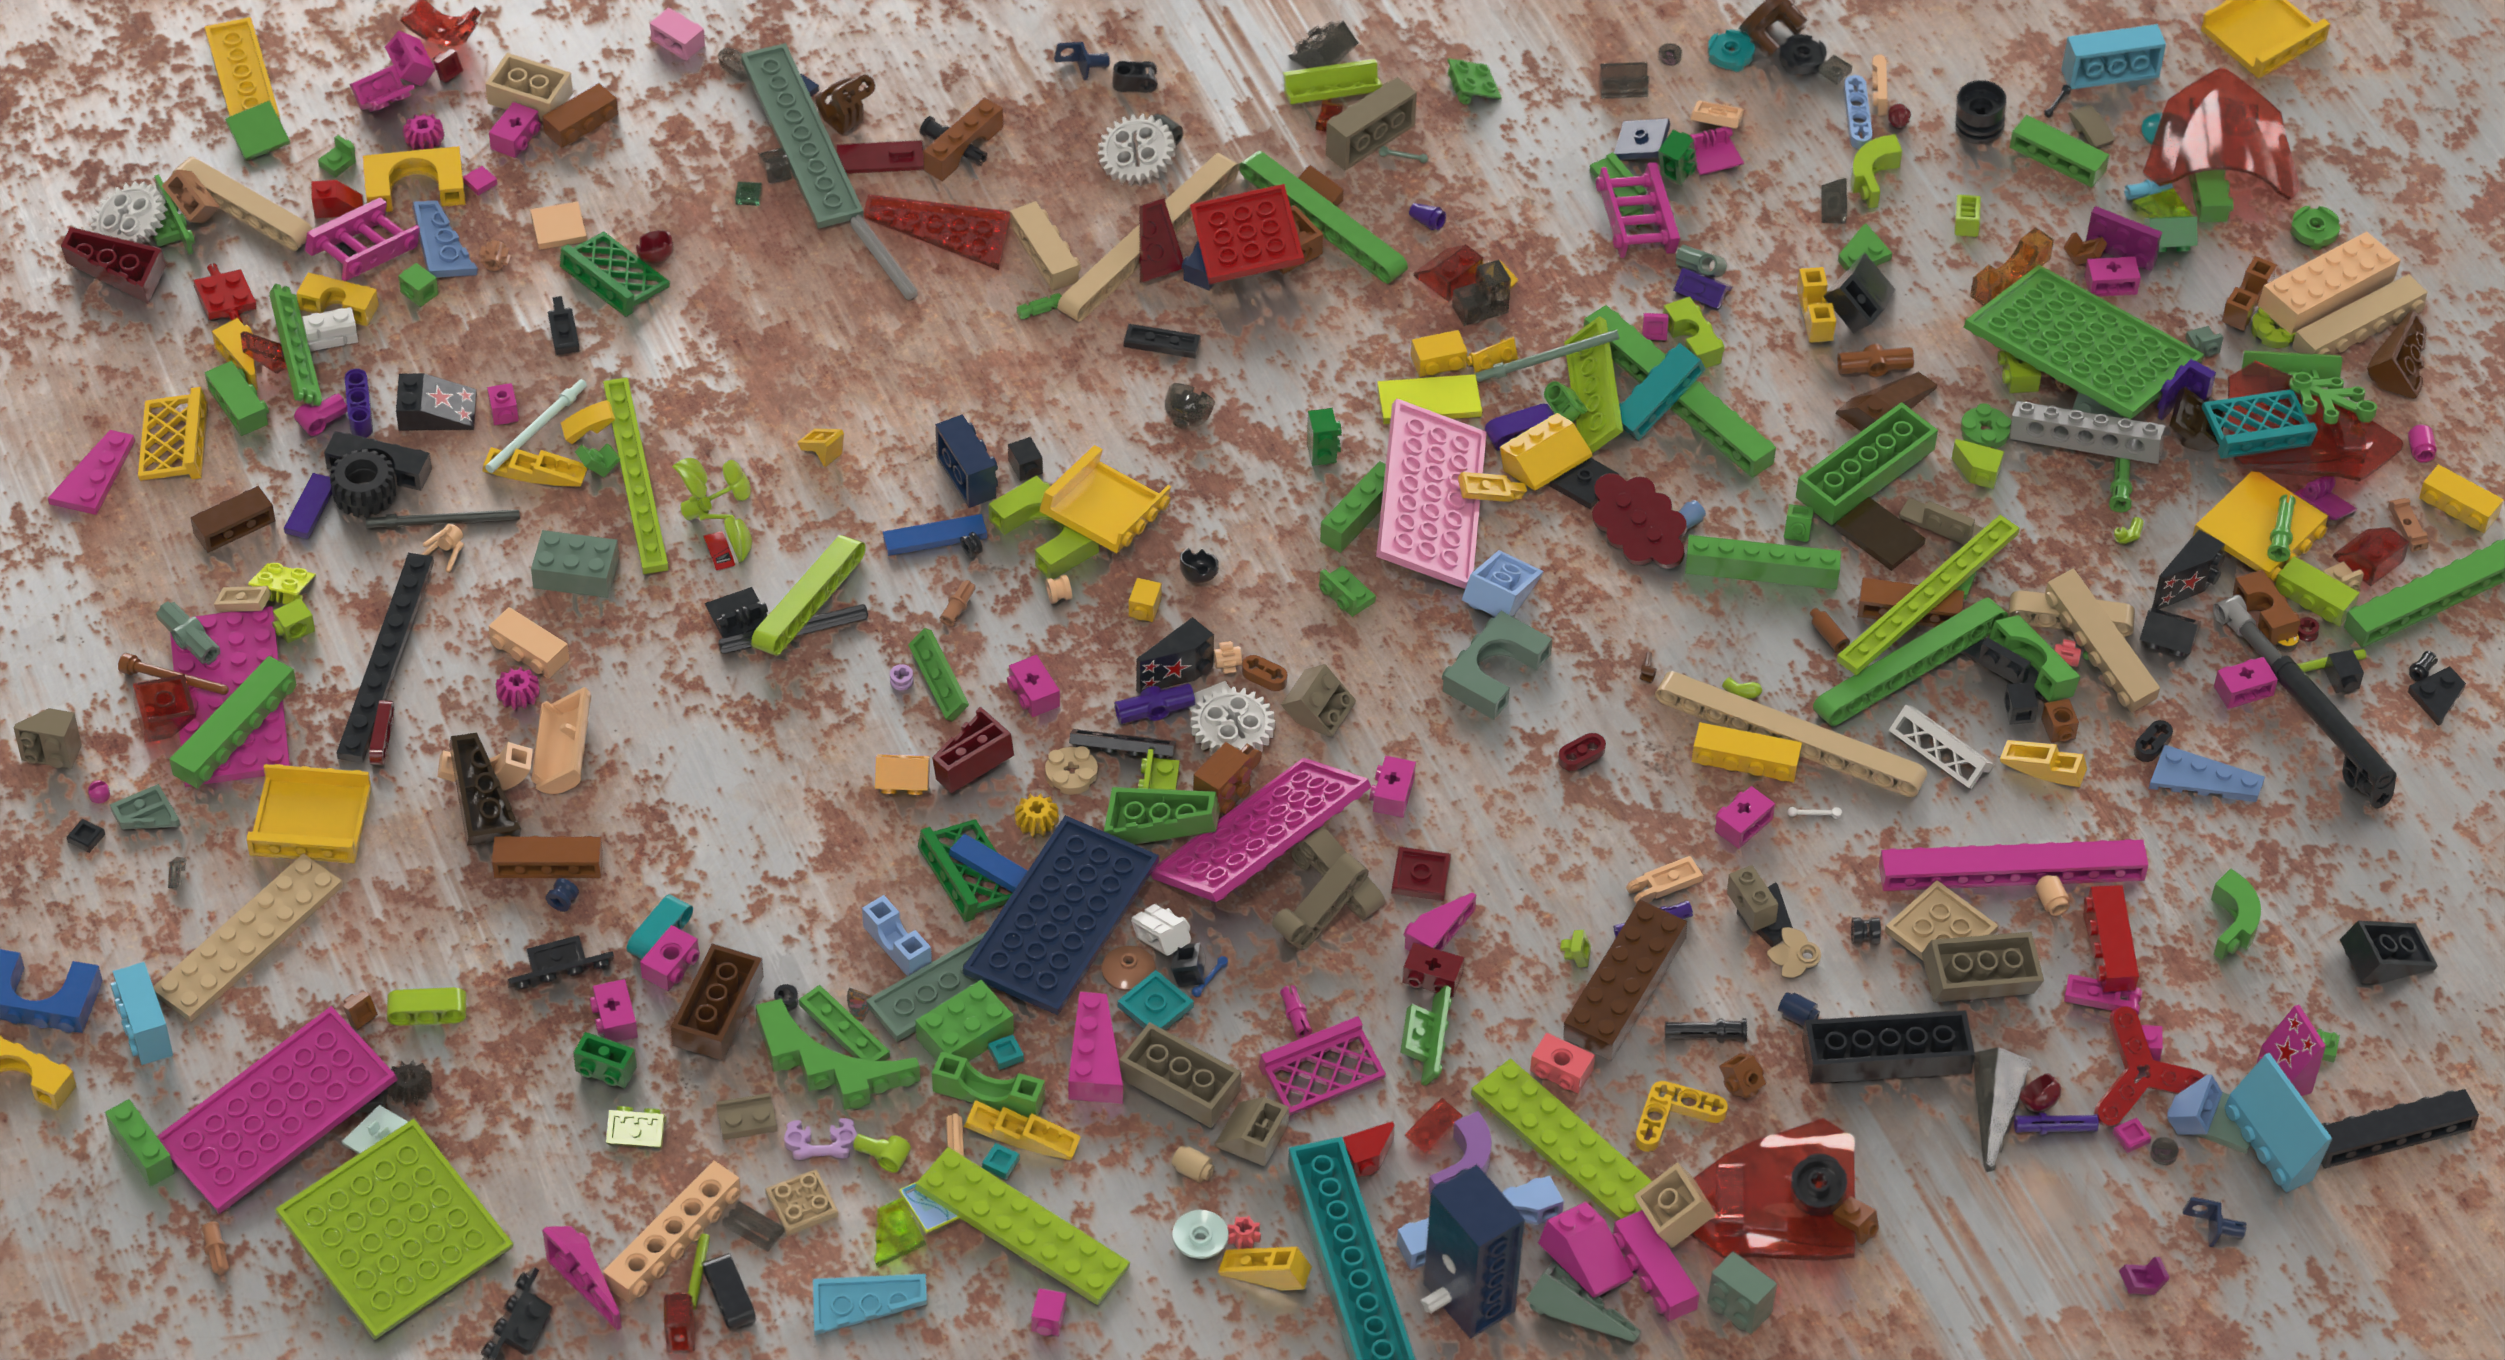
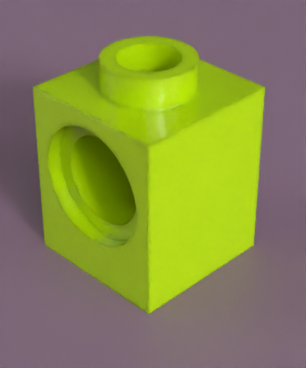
(293, 621)

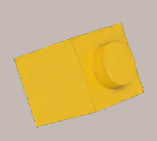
(1145, 599)

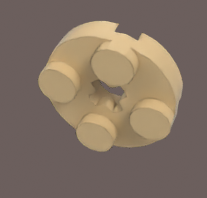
(1071, 757)

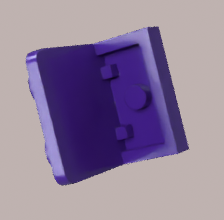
(2191, 375)

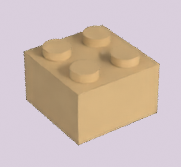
(1675, 1205)

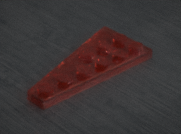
(956, 228)

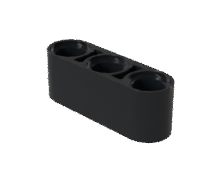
(729, 1291)

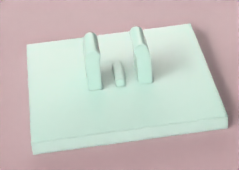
(373, 1129)

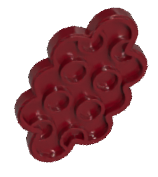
(1639, 521)

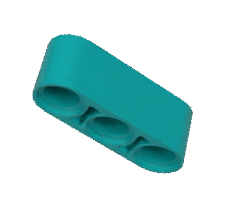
(667, 913)

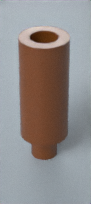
(1829, 630)

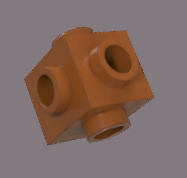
(1743, 1075)

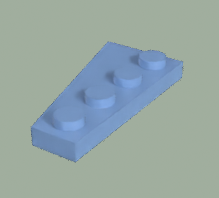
(2192, 772)

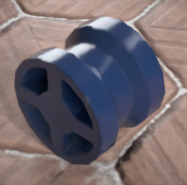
(562, 894)

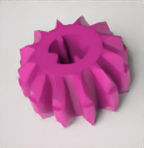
(423, 132)
(517, 688)

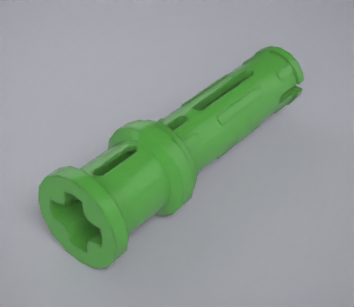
(2121, 486)
(2281, 536)

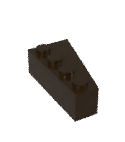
(480, 795)

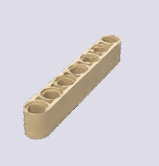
(250, 206)

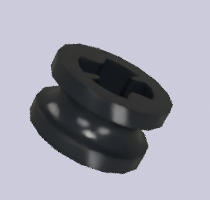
(971, 544)
(790, 990)

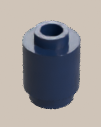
(1798, 1008)

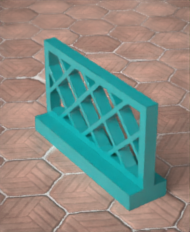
(2265, 438)

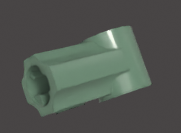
(1700, 261)

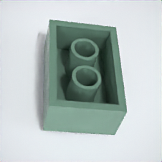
(575, 564)

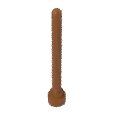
(131, 665)

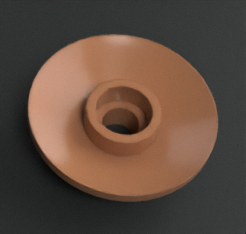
(1123, 975)

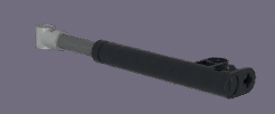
(2362, 763)

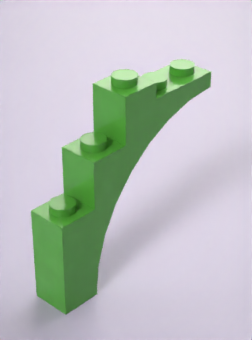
(822, 1067)

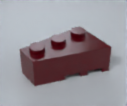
(973, 751)

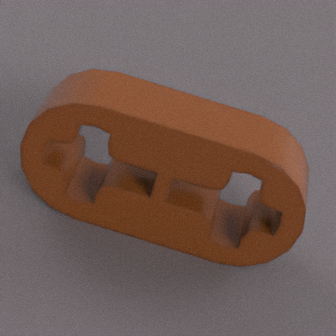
(1264, 673)

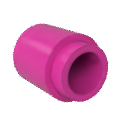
(2422, 443)

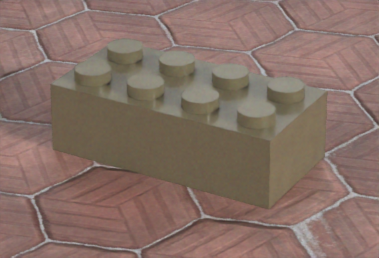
(1371, 123)
(1982, 966)
(1180, 1075)

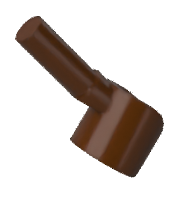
(1648, 673)

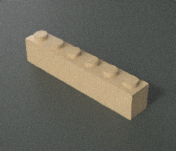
(2361, 318)
(2101, 640)

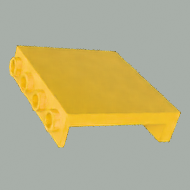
(2263, 32)
(1102, 502)
(2250, 514)
(310, 813)

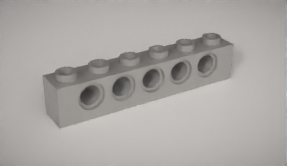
(2087, 432)

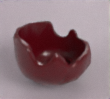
(655, 247)
(2041, 1093)

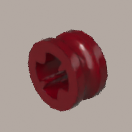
(2313, 625)

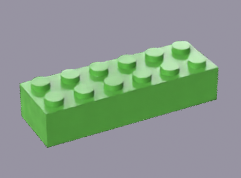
(1866, 463)

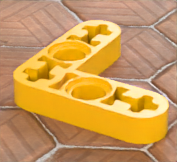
(1666, 1104)

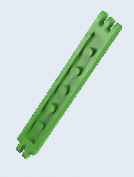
(295, 345)

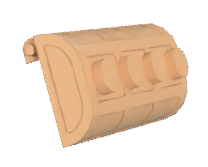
(561, 743)

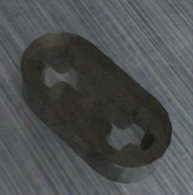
(733, 67)

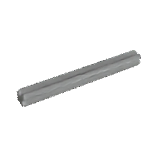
(883, 257)

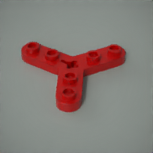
(2134, 1054)

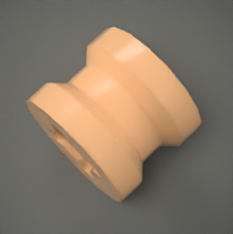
(1058, 589)

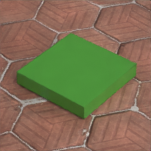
(257, 131)

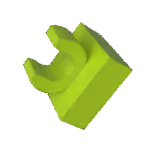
(1577, 948)

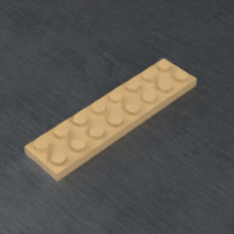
(247, 937)

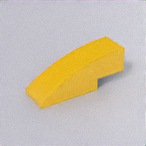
(2045, 762)

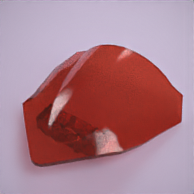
(2222, 127)
(2340, 449)
(1755, 1200)

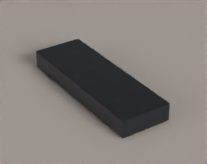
(1162, 341)

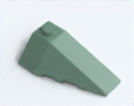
(1564, 1299)

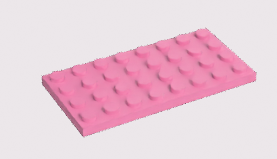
(1422, 506)

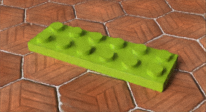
(1595, 385)

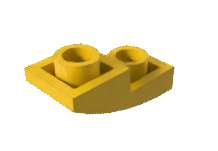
(591, 418)

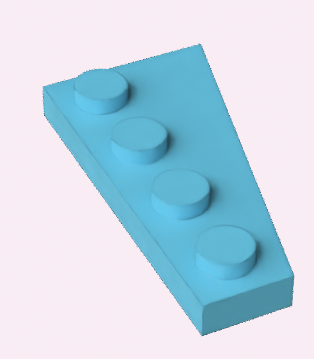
(861, 1299)

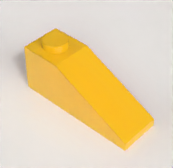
(228, 343)
(1270, 1267)

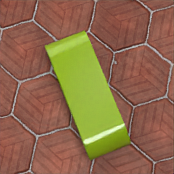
(426, 1006)

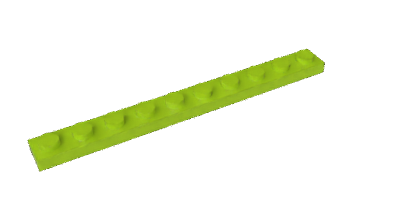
(636, 477)
(1927, 595)

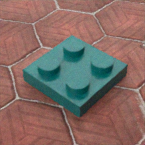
(1155, 1002)

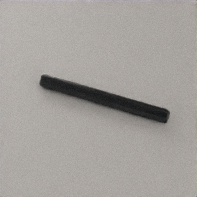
(816, 623)

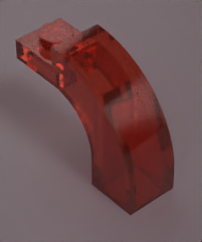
(439, 27)

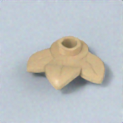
(1791, 953)

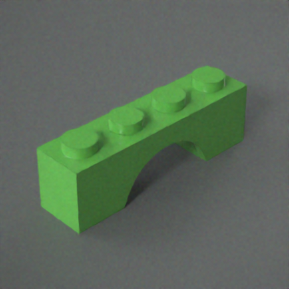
(2056, 677)
(958, 1079)

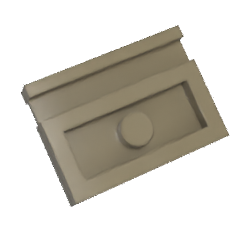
(746, 1116)

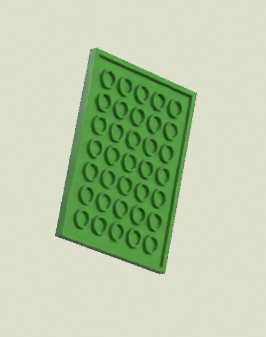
(2082, 341)

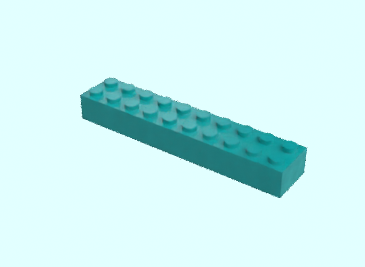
(1348, 1252)

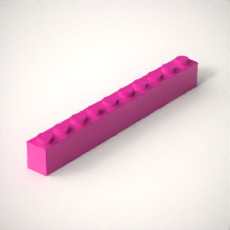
(2013, 864)

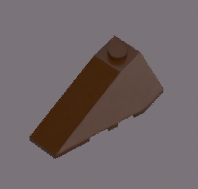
(2399, 360)
(1872, 405)

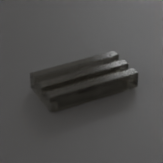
(761, 1225)

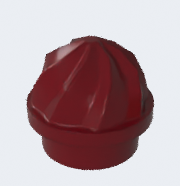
(1899, 115)

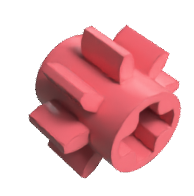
(2069, 652)
(1244, 1233)

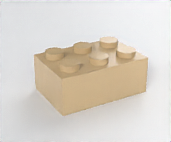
(528, 84)

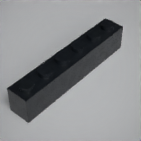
(2399, 1127)

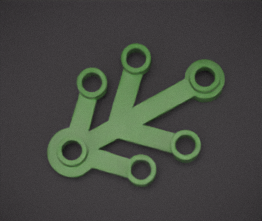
(2305, 386)

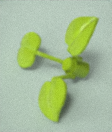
(699, 505)

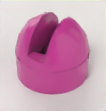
(98, 791)

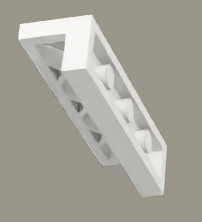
(1945, 737)

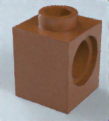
(2060, 720)

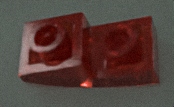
(1433, 1125)

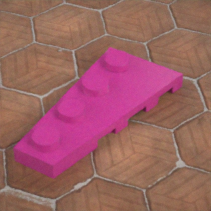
(93, 477)

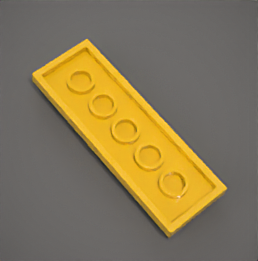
(239, 65)

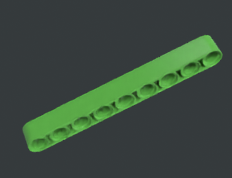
(1330, 220)
(1908, 662)

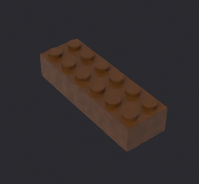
(1625, 980)

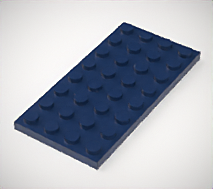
(1061, 915)

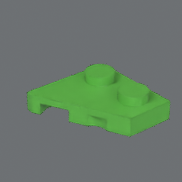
(1864, 242)

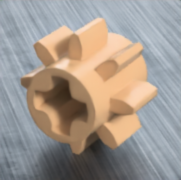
(1227, 657)

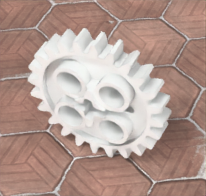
(1159, 147)
(131, 213)
(1248, 720)

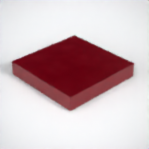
(1421, 873)

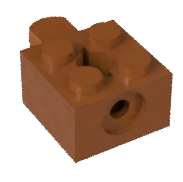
(1310, 238)
(1227, 774)

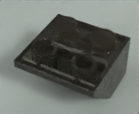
(1324, 45)

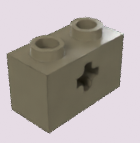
(1752, 898)

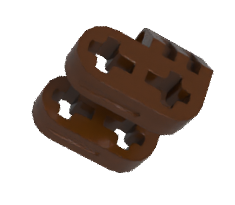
(845, 109)

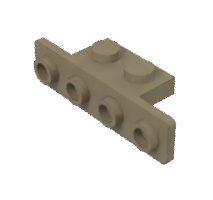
(1940, 520)

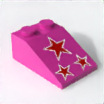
(2296, 1050)

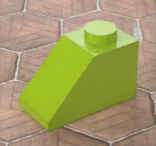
(1977, 462)

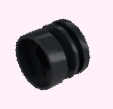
(1980, 112)

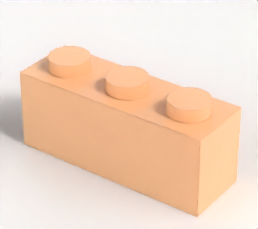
(528, 643)

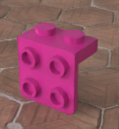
(378, 88)

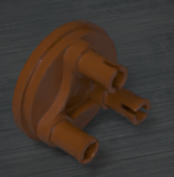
(1768, 13)

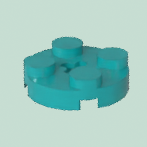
(1735, 60)

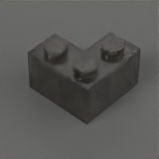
(1484, 298)

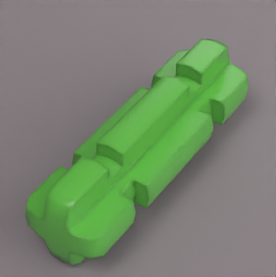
(1038, 306)

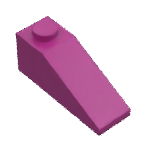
(1440, 924)

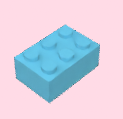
(141, 1013)

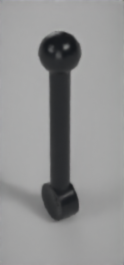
(2066, 89)

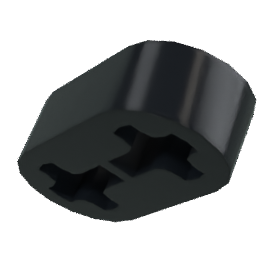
(2157, 743)

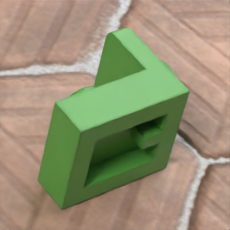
(339, 157)
(598, 461)
(1798, 522)

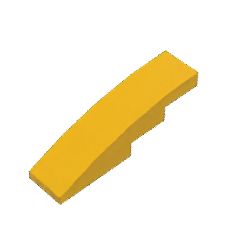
(539, 469)
(1022, 1132)

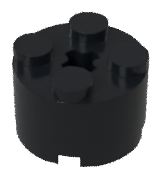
(1821, 1200)

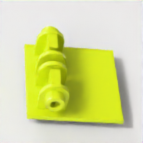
(282, 581)

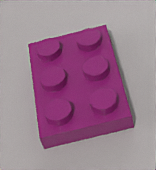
(2125, 237)

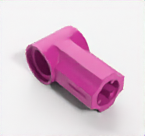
(315, 418)

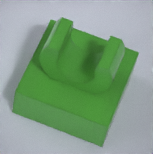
(2331, 1041)

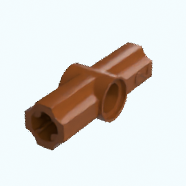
(1875, 360)

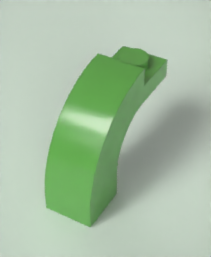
(2243, 904)

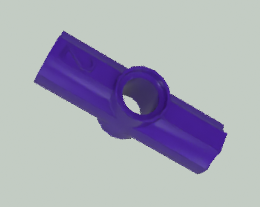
(1154, 703)

